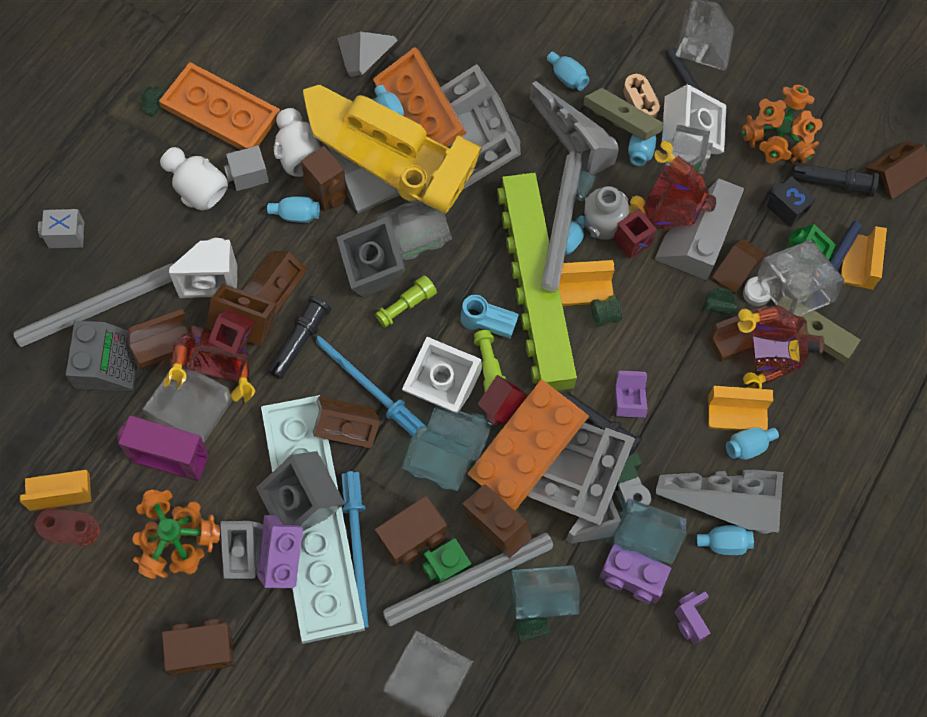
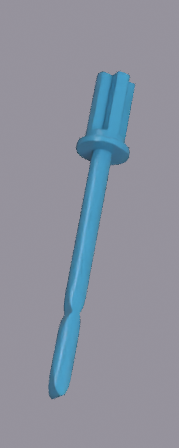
(396, 411)
(353, 505)

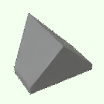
(363, 50)
(585, 530)
(240, 548)

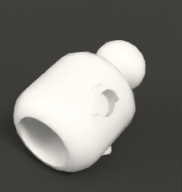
(293, 141)
(194, 179)

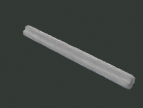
(562, 222)
(93, 306)
(465, 580)

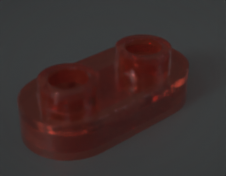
(65, 527)

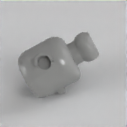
(604, 210)

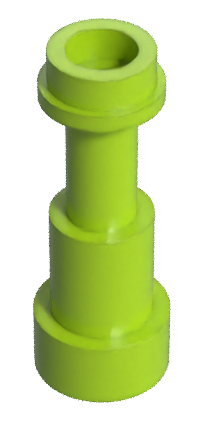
(422, 289)
(489, 365)

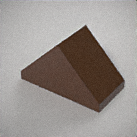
(738, 265)

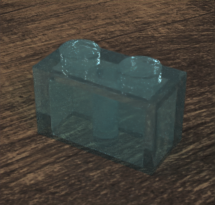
(438, 458)
(650, 531)
(545, 592)

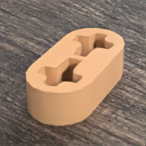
(645, 95)

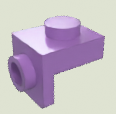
(631, 394)
(690, 622)

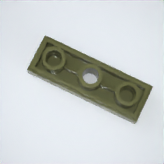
(623, 114)
(837, 340)

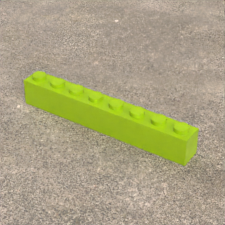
(542, 310)

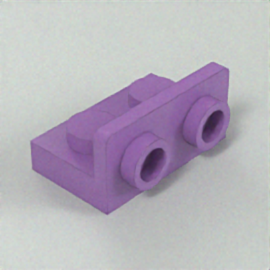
(279, 553)
(635, 573)

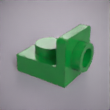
(812, 233)
(445, 561)

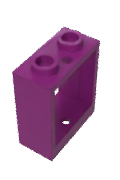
(163, 448)

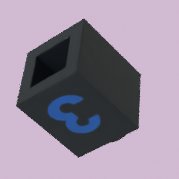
(790, 201)

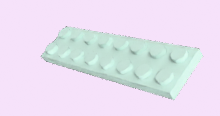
(326, 581)

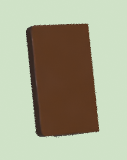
(901, 167)
(276, 277)
(155, 338)
(729, 340)
(346, 422)

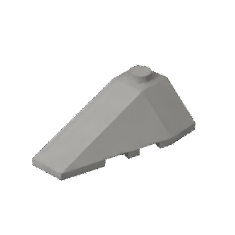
(575, 130)
(698, 245)
(743, 500)

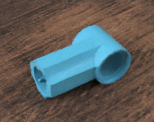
(491, 317)

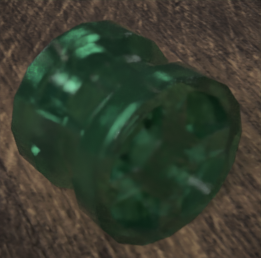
(606, 311)

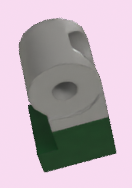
(629, 483)

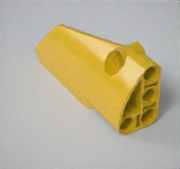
(392, 147)

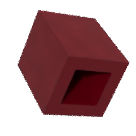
(634, 234)
(231, 331)
(501, 400)

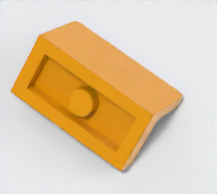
(865, 259)
(585, 282)
(738, 408)
(57, 490)

